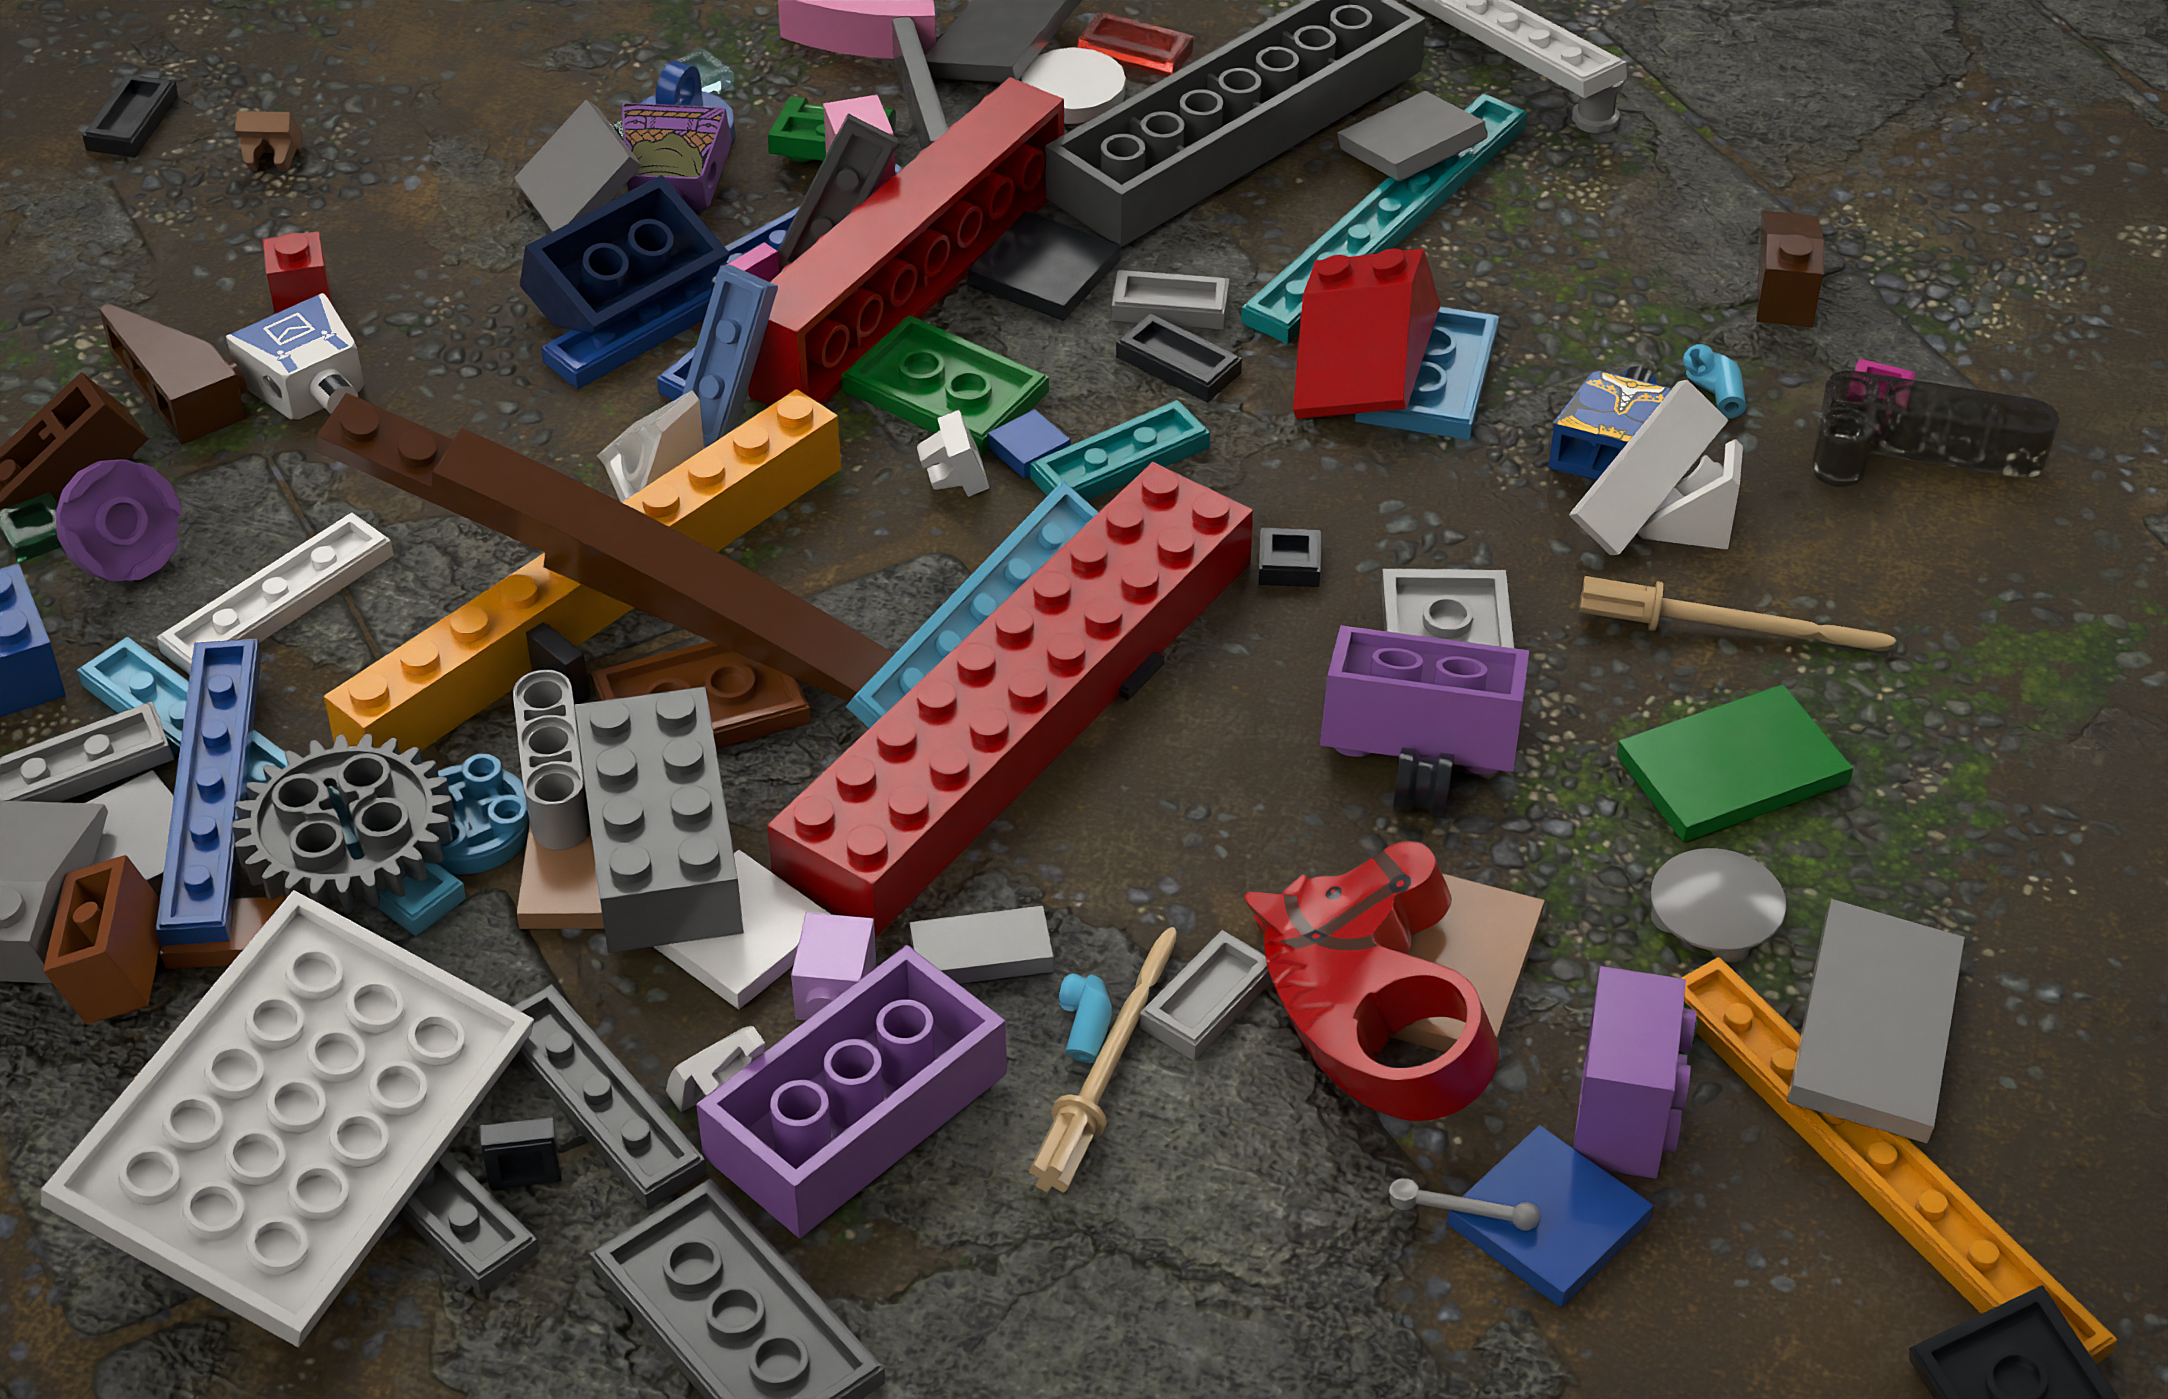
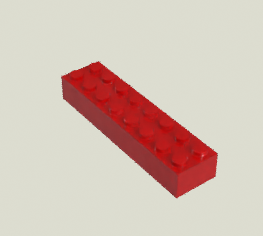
(907, 243)

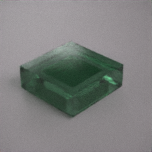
(30, 527)

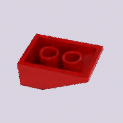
(1363, 332)

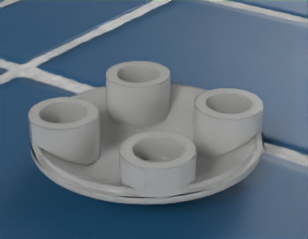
(1717, 901)

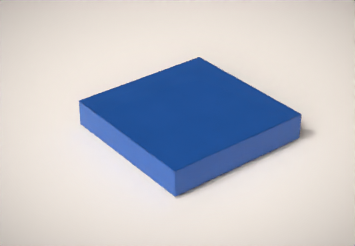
(1581, 1210)

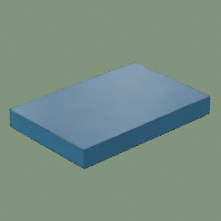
(1448, 378)

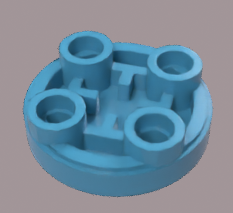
(488, 814)

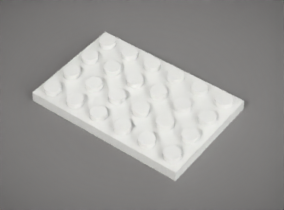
(289, 1117)

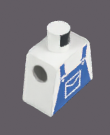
(299, 358)

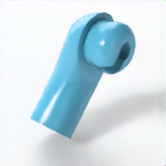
(1718, 376)
(1093, 1015)

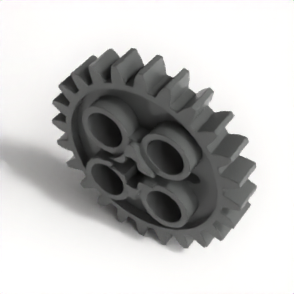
(392, 805)

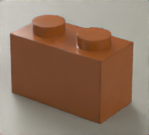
(104, 940)

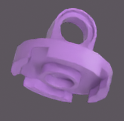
(118, 520)

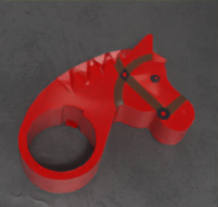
(1348, 981)

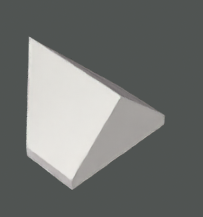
(654, 445)
(1700, 505)

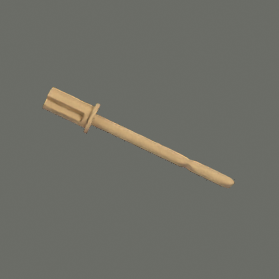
(1646, 605)
(1078, 1117)

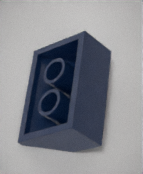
(618, 258)

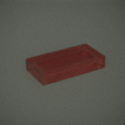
(1137, 44)

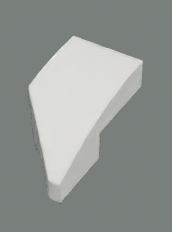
(713, 1066)

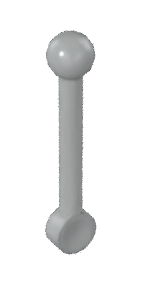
(1406, 1195)

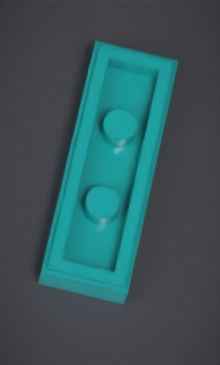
(1123, 452)

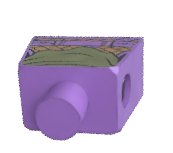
(680, 144)

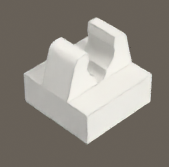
(957, 456)

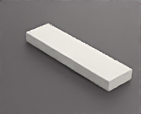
(282, 589)

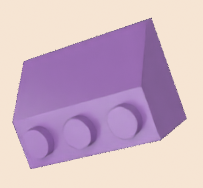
(1425, 697)

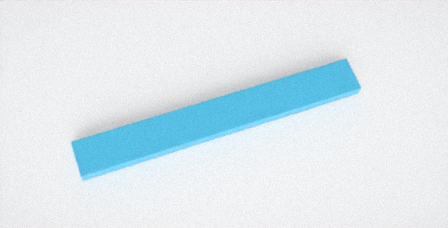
(132, 677)

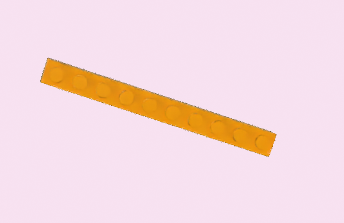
(483, 645)

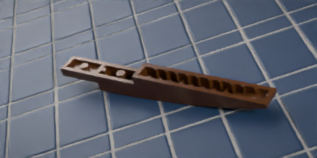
(605, 545)

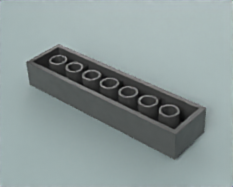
(1230, 113)

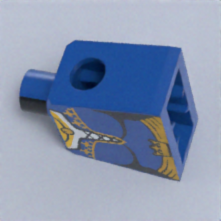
(1603, 420)

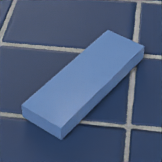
(729, 348)

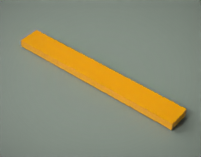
(1879, 1165)

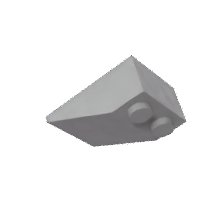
(36, 852)

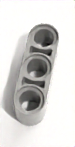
(551, 759)

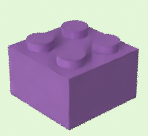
(1634, 1071)

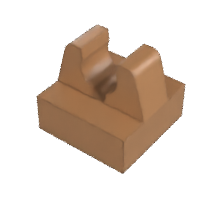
(268, 134)

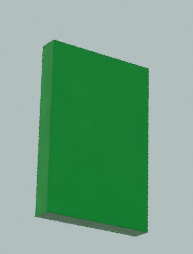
(931, 373)
(1733, 762)

